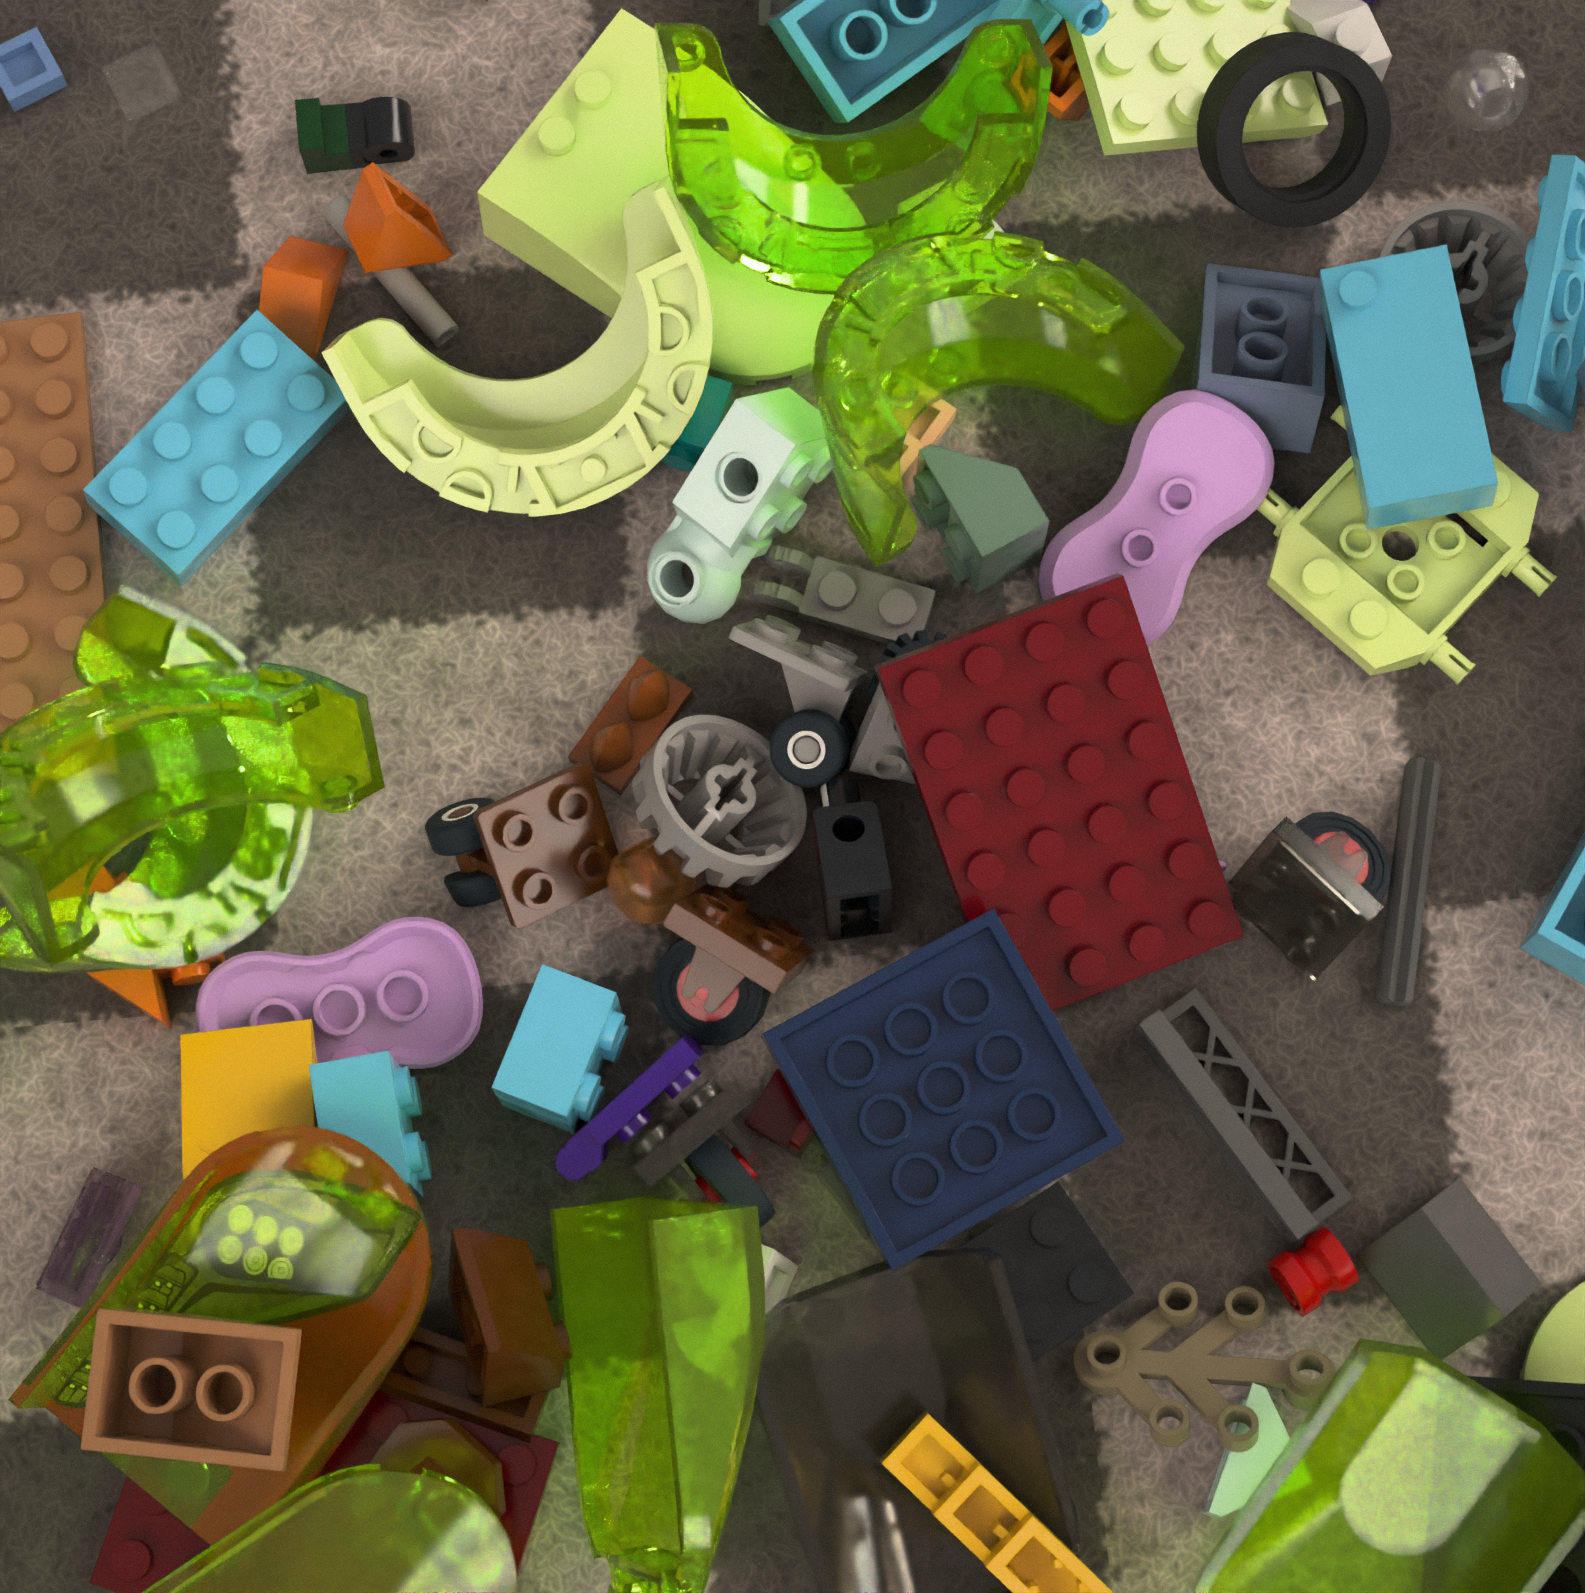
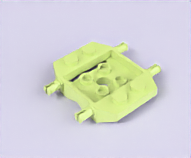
(1390, 609)

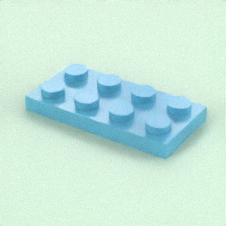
(1552, 312)

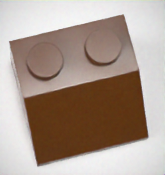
(505, 1316)

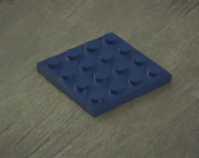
(942, 1089)

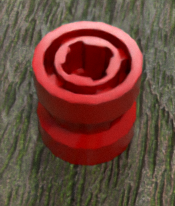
(1313, 1271)

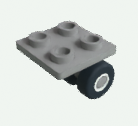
(818, 737)

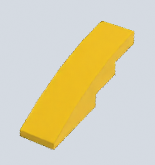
(985, 1513)

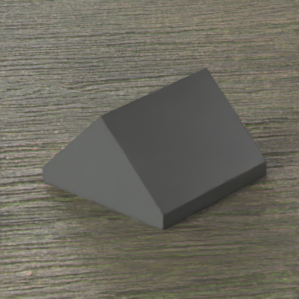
(1449, 1270)

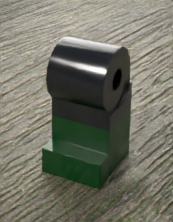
(353, 133)

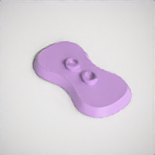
(1185, 482)
(393, 990)

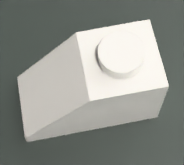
(1347, 25)

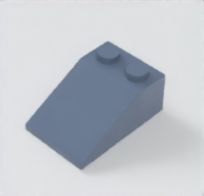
(1263, 350)

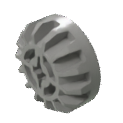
(1487, 250)
(735, 774)

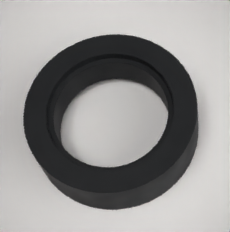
(1358, 154)

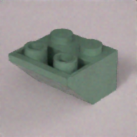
(981, 514)

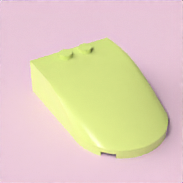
(565, 193)

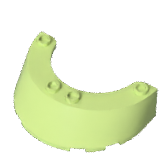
(557, 435)

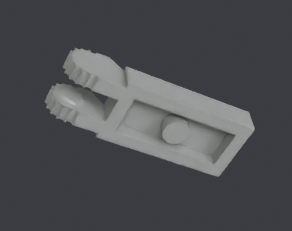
(847, 596)

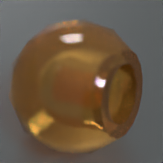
(647, 883)

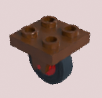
(723, 965)

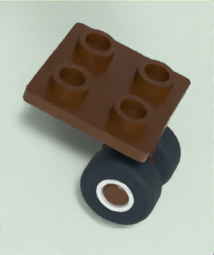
(528, 848)

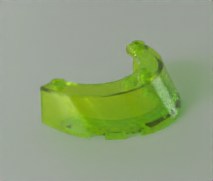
(824, 204)
(962, 317)
(140, 756)
(206, 874)

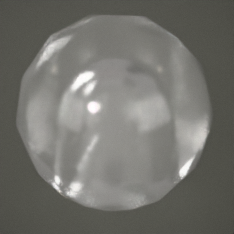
(1485, 85)

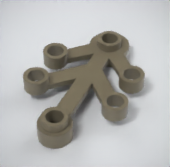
(1194, 1367)

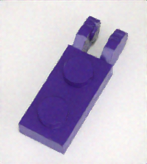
(627, 1111)

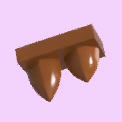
(630, 724)

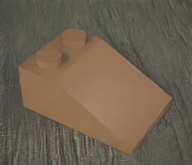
(191, 1388)

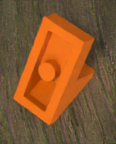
(146, 987)

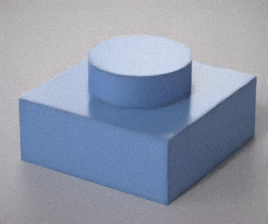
(28, 70)

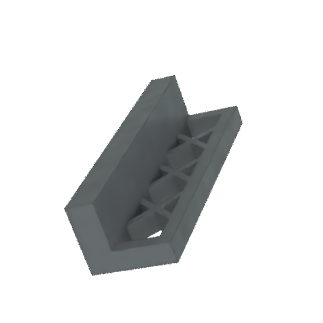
(1227, 1129)

